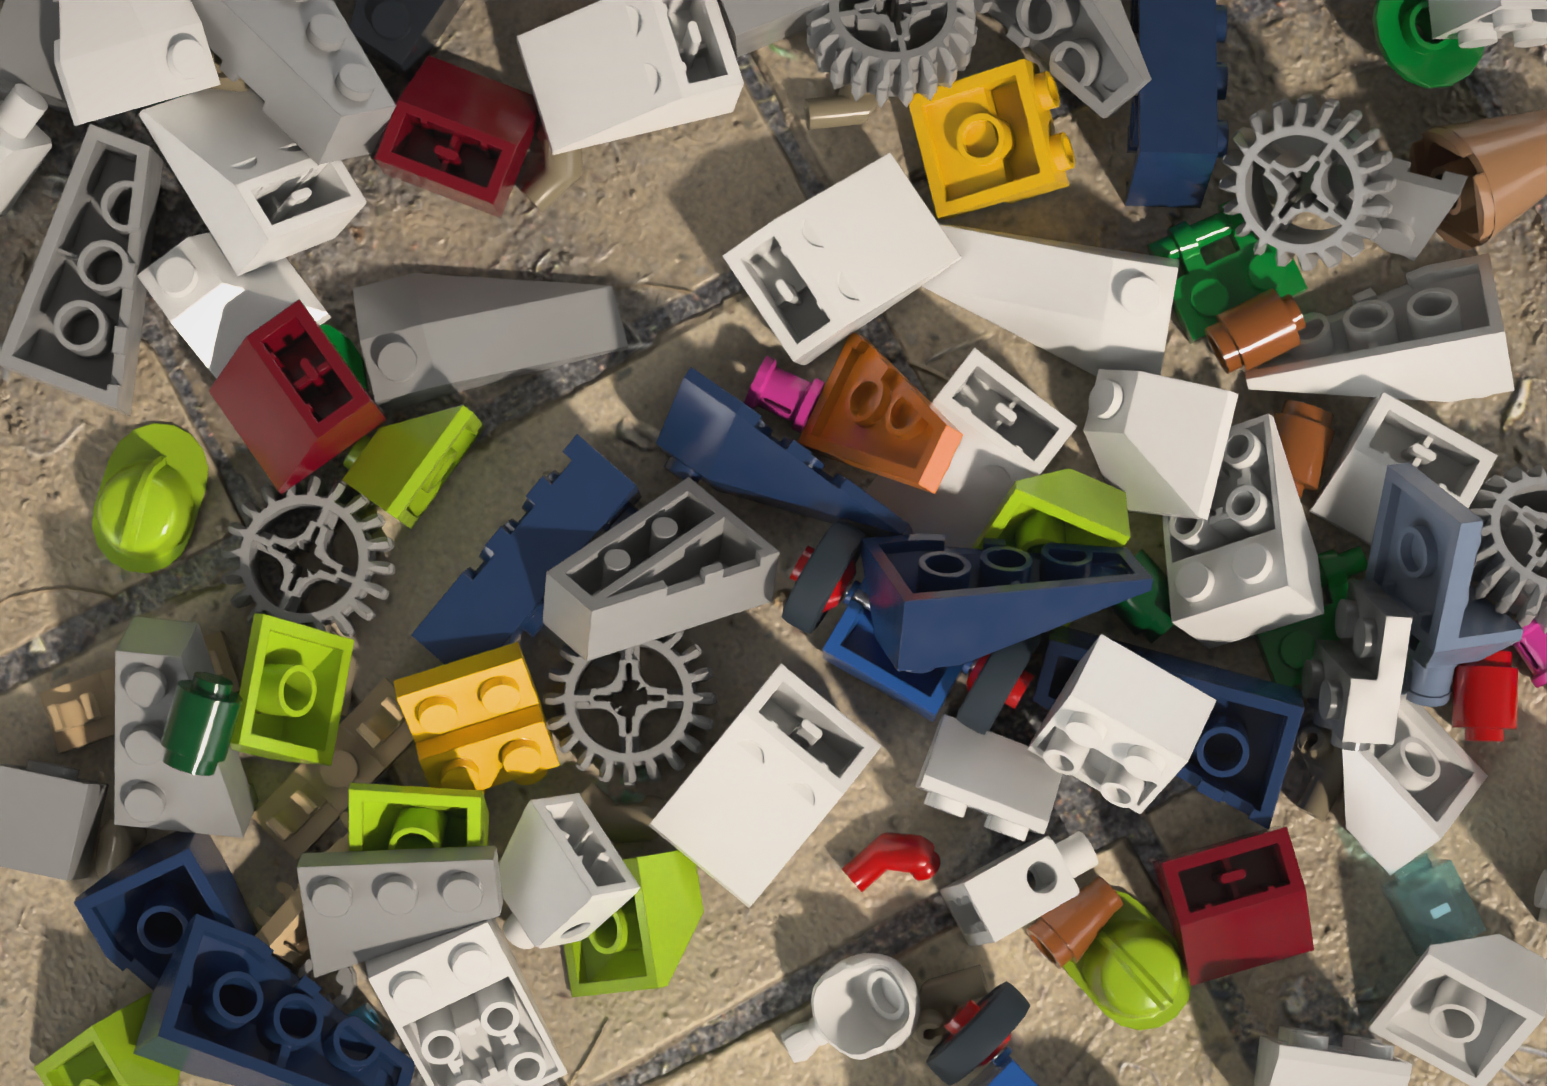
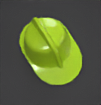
(150, 498)
(1133, 969)

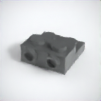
(1360, 678)

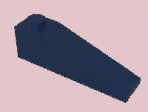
(733, 451)
(151, 897)

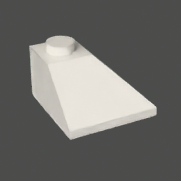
(216, 306)
(1159, 440)
(1407, 792)
(1467, 1006)

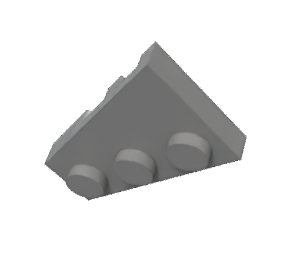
(1417, 200)
(392, 899)

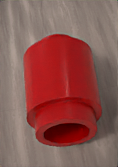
(1485, 697)

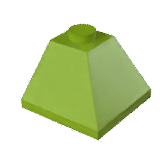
(411, 461)
(1059, 509)
(291, 692)
(415, 817)
(646, 935)
(106, 1056)

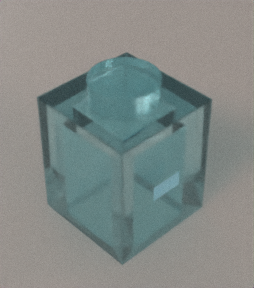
(1432, 903)

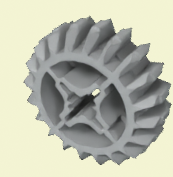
(892, 45)
(1329, 194)
(320, 533)
(1511, 534)
(630, 754)

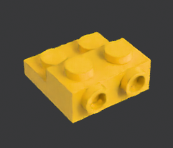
(992, 139)
(478, 722)

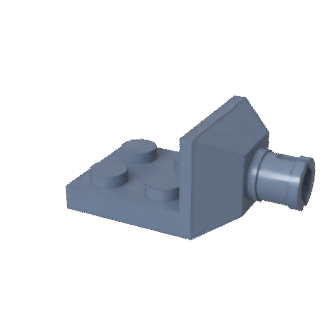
(1425, 563)

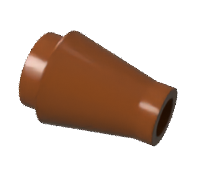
(1073, 926)

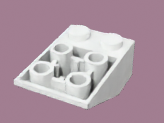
(629, 69)
(250, 177)
(841, 258)
(1004, 439)
(1253, 556)
(765, 785)
(466, 1010)

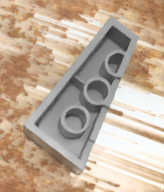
(83, 297)

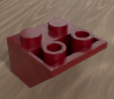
(459, 135)
(293, 397)
(1236, 904)

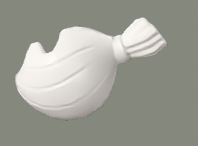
(858, 1008)

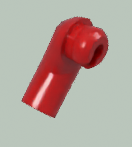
(896, 853)

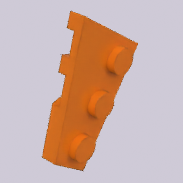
(880, 421)

